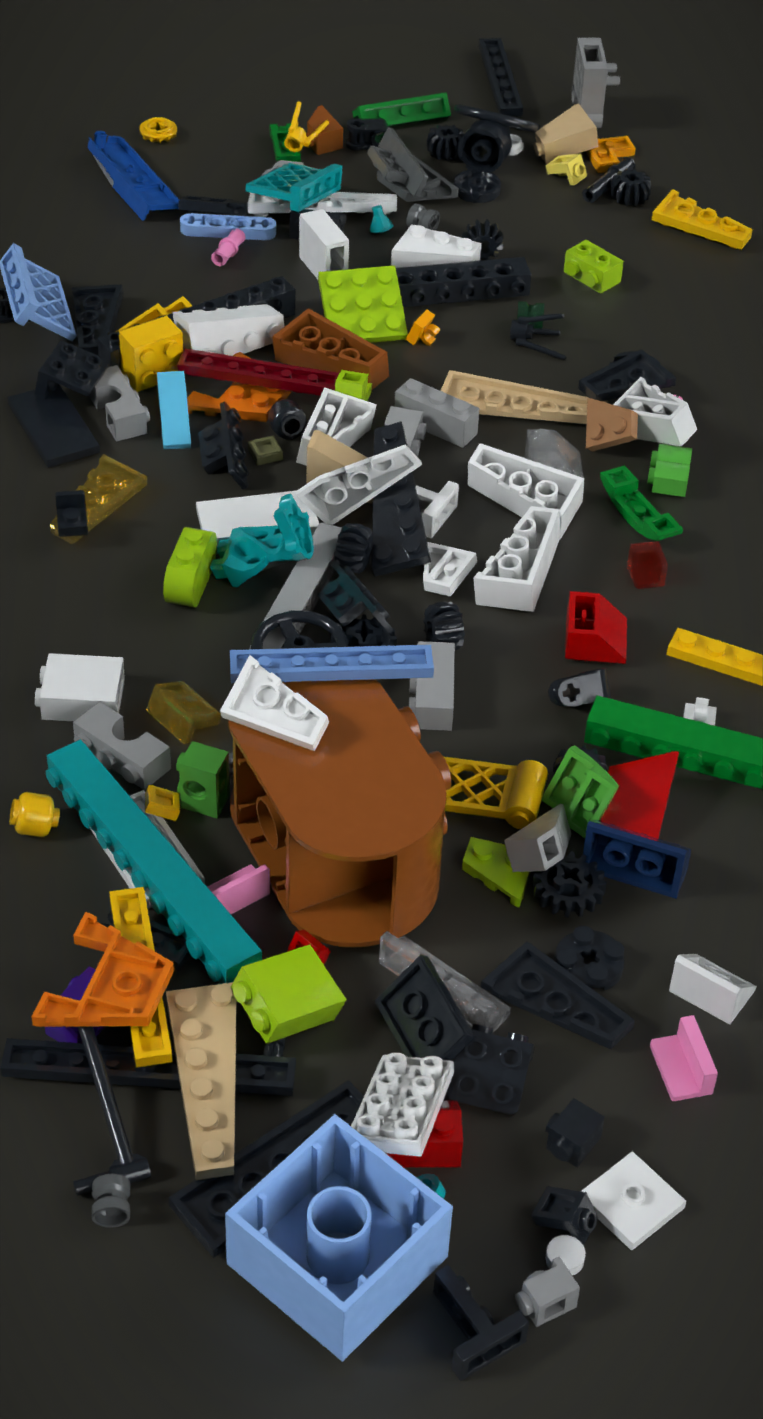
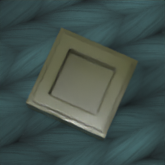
(265, 450)

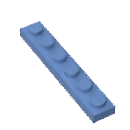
(339, 662)

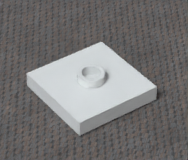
(633, 1200)

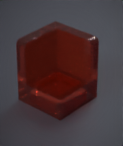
(647, 565)

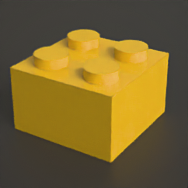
(149, 350)

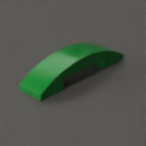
(635, 508)

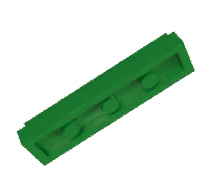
(407, 110)

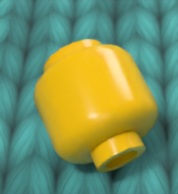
(34, 814)

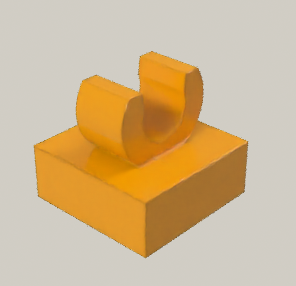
(423, 328)

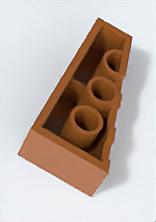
(326, 346)

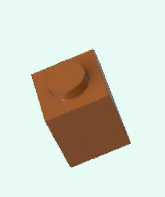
(330, 138)

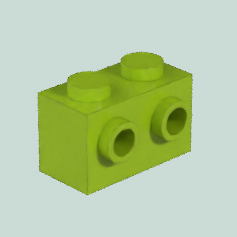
(593, 266)

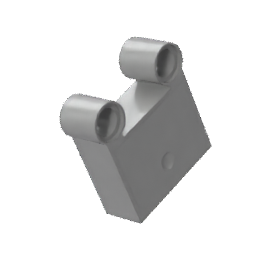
(591, 78)

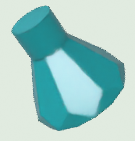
(380, 221)

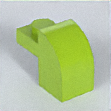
(353, 384)

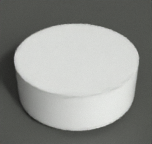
(569, 1250)

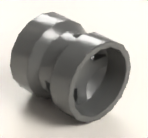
(420, 216)
(111, 1205)

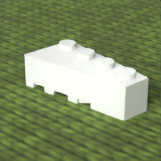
(524, 483)
(521, 566)

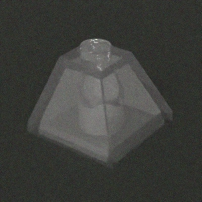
(553, 451)

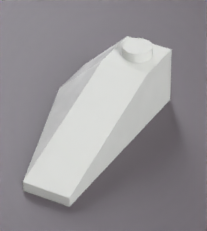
(349, 487)

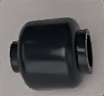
(287, 419)

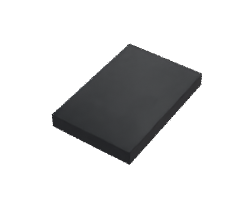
(424, 1013)

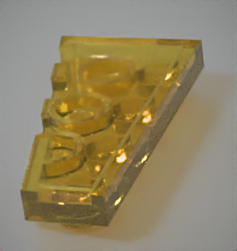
(105, 492)

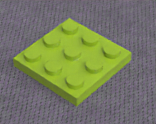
(365, 302)

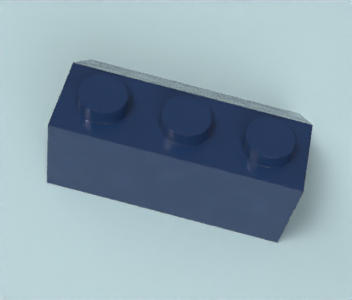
(636, 858)

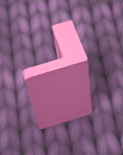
(242, 887)
(685, 1062)

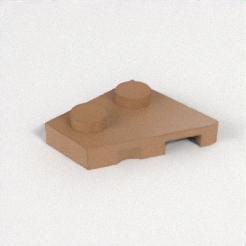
(609, 425)

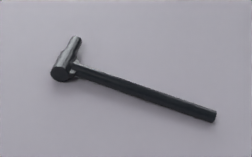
(128, 1165)

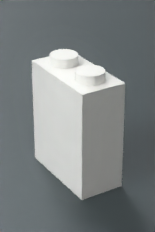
(322, 243)
(78, 683)

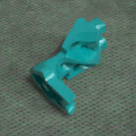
(264, 547)

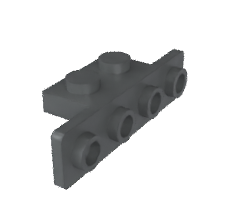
(398, 163)

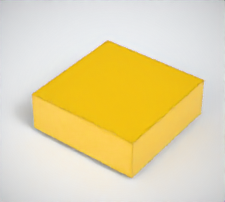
(162, 802)

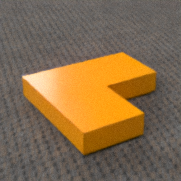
(608, 150)

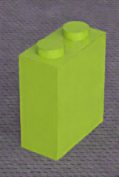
(287, 993)

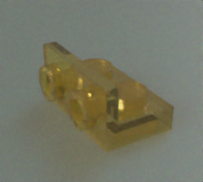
(181, 710)

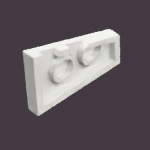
(272, 708)

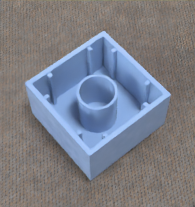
(338, 1236)

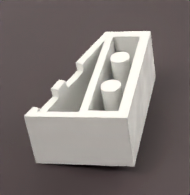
(429, 247)
(660, 415)
(340, 418)

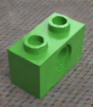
(203, 779)

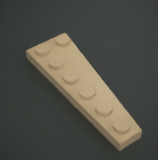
(515, 399)
(206, 1063)

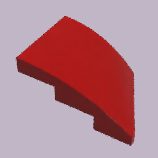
(641, 793)

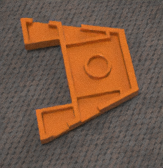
(249, 400)
(122, 989)

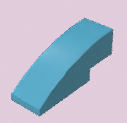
(173, 410)

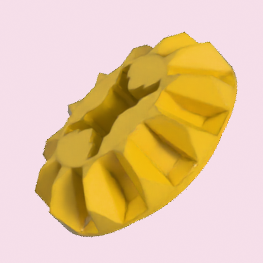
(166, 130)

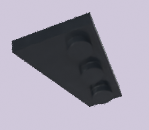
(619, 376)

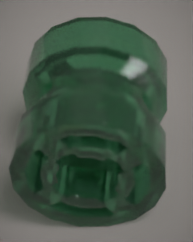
(528, 310)

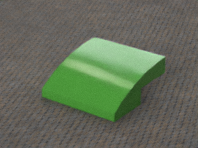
(582, 789)

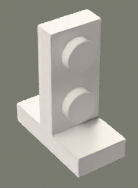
(437, 506)

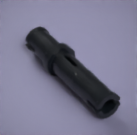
(604, 183)

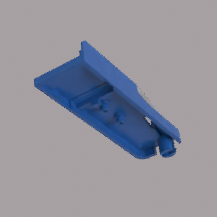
(131, 175)

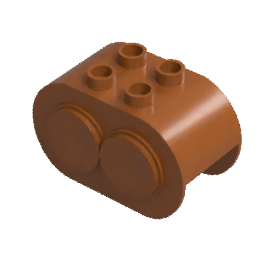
(347, 825)

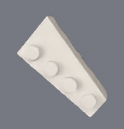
(229, 330)

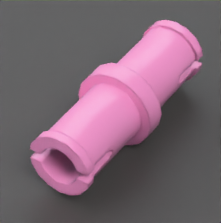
(228, 247)

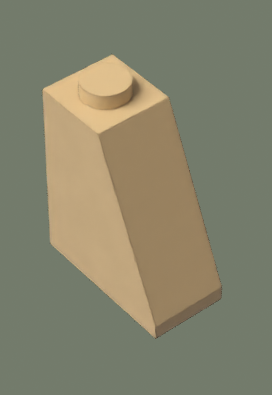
(566, 135)
(327, 455)

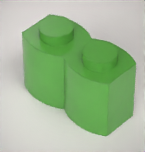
(670, 469)

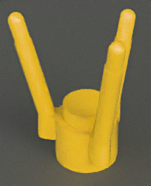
(297, 136)

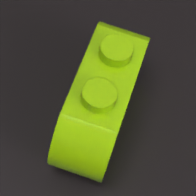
(190, 567)

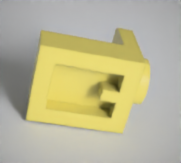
(568, 165)

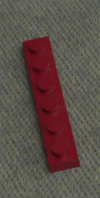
(256, 372)

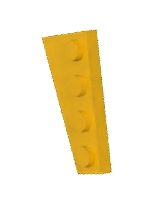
(703, 222)

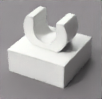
(700, 711)

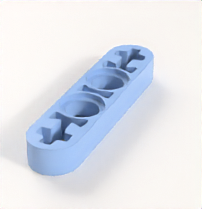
(221, 225)

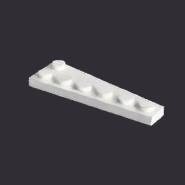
(336, 202)

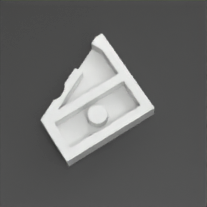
(447, 568)

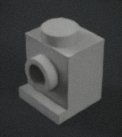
(548, 1293)

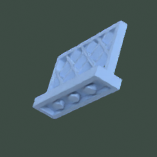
(35, 294)

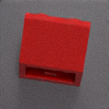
(595, 629)

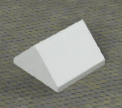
(710, 986)

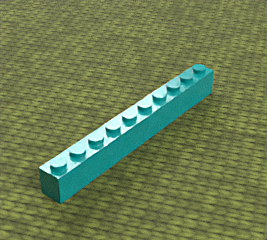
(152, 862)

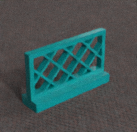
(298, 184)

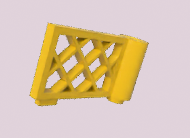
(520, 794)

